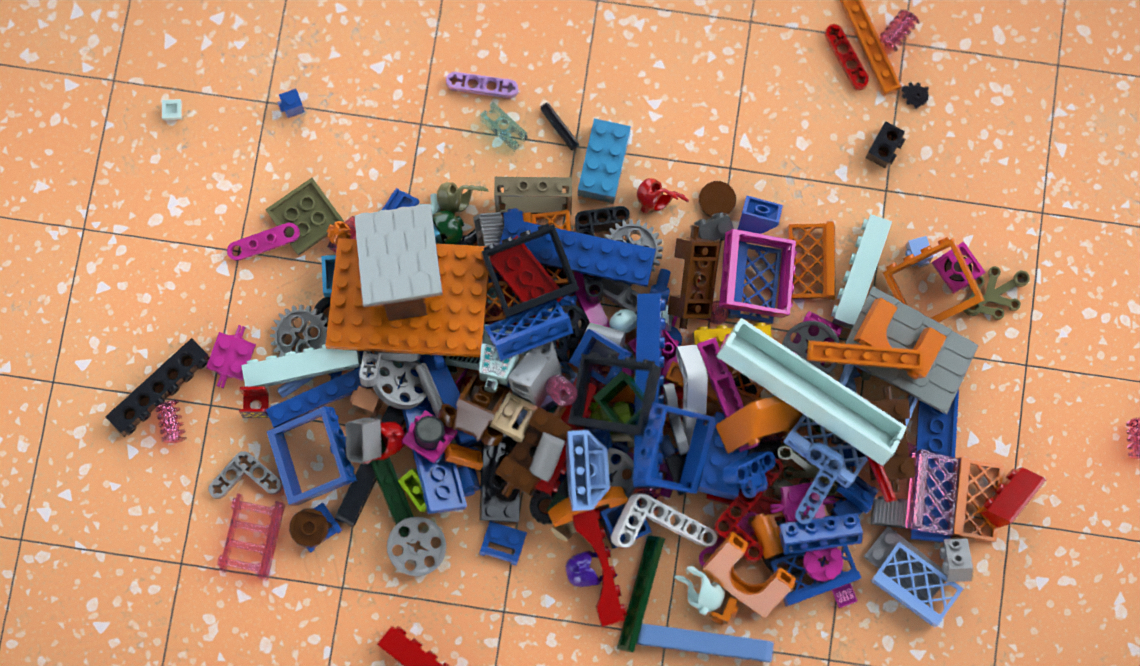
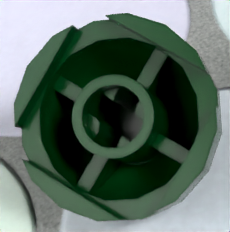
(448, 226)

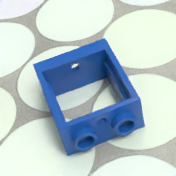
(586, 346)

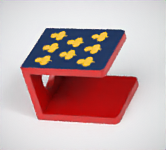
(253, 393)

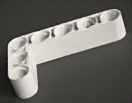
(695, 384)
(662, 518)

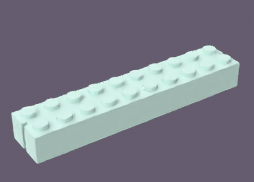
(812, 392)

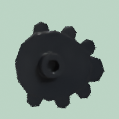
(915, 94)

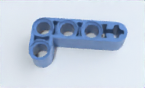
(817, 486)

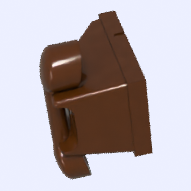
(476, 411)

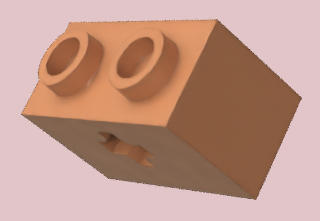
(366, 402)

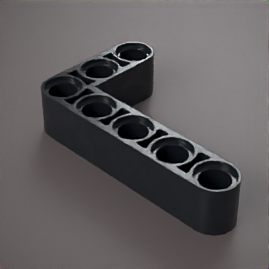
(594, 226)

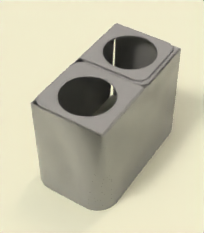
(363, 440)

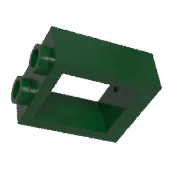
(612, 389)

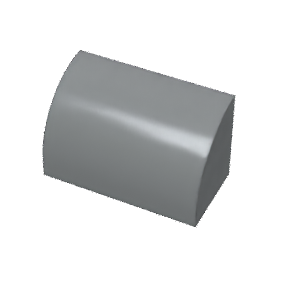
(612, 334)
(546, 456)

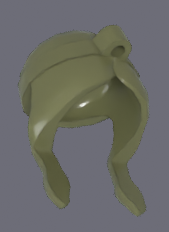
(451, 198)

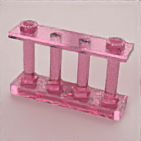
(266, 549)

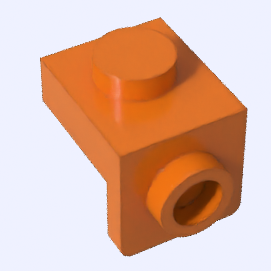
(730, 610)

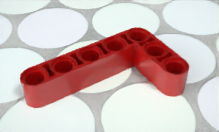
(744, 507)

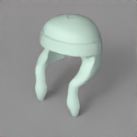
(625, 321)
(710, 595)

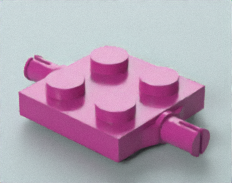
(229, 355)
(792, 498)

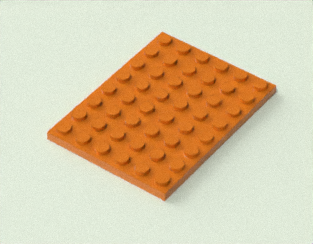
(452, 320)

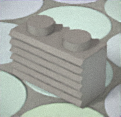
(488, 228)
(889, 514)

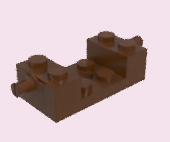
(700, 260)
(899, 464)
(516, 467)

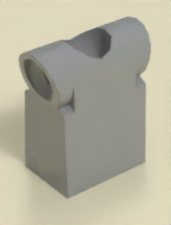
(532, 373)

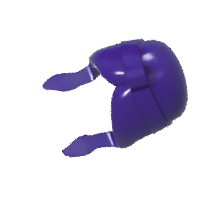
(580, 573)

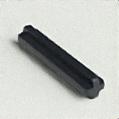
(559, 126)

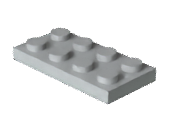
(881, 550)

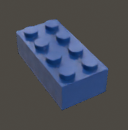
(716, 460)

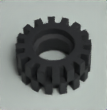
(535, 510)

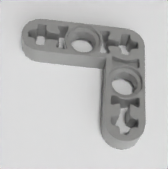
(374, 369)
(674, 419)
(240, 471)

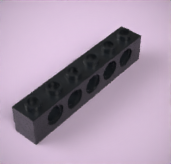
(132, 402)

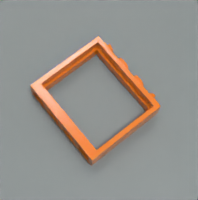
(925, 253)

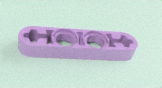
(482, 82)

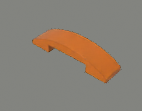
(562, 512)

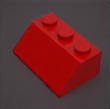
(1012, 496)

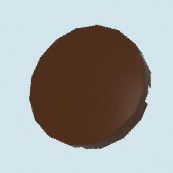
(716, 198)
(309, 528)

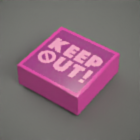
(844, 595)

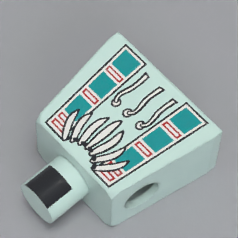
(494, 370)

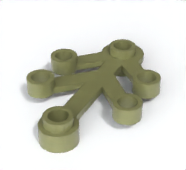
(993, 295)
(810, 470)

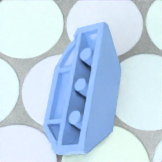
(586, 470)

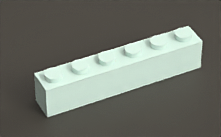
(862, 271)
(299, 366)

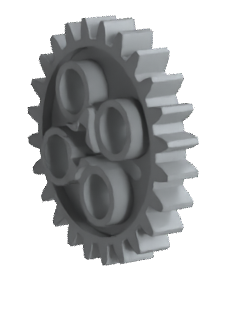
(646, 239)
(286, 326)

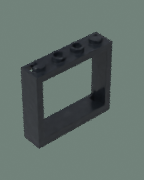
(525, 237)
(582, 386)

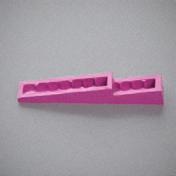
(721, 380)

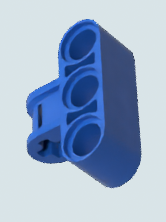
(750, 472)

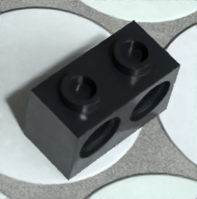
(883, 143)

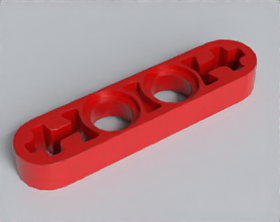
(850, 55)

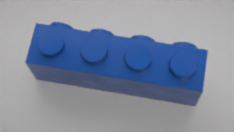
(821, 533)

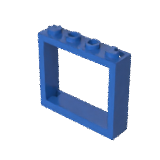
(696, 454)
(284, 461)

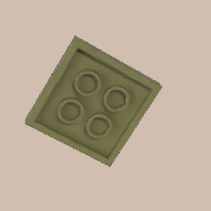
(309, 211)

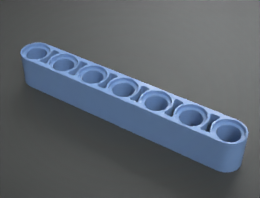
(705, 643)

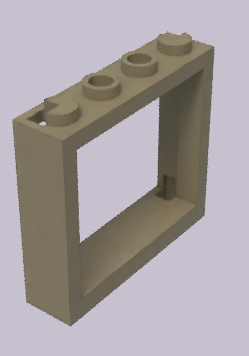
(533, 194)

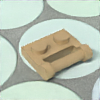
(509, 413)

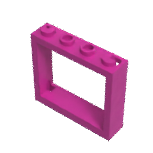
(729, 270)

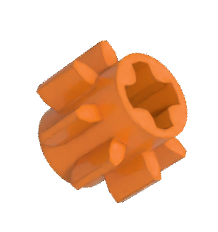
(338, 230)

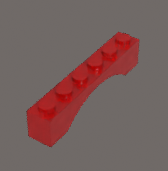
(608, 605)

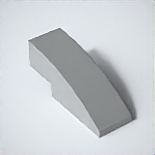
(620, 294)

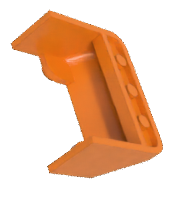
(757, 421)

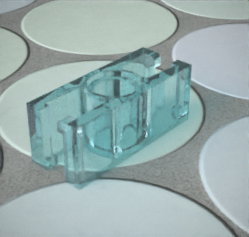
(503, 118)

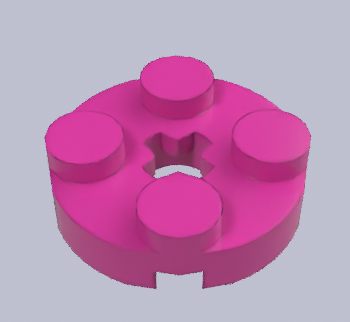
(830, 570)

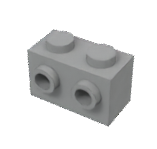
(957, 560)

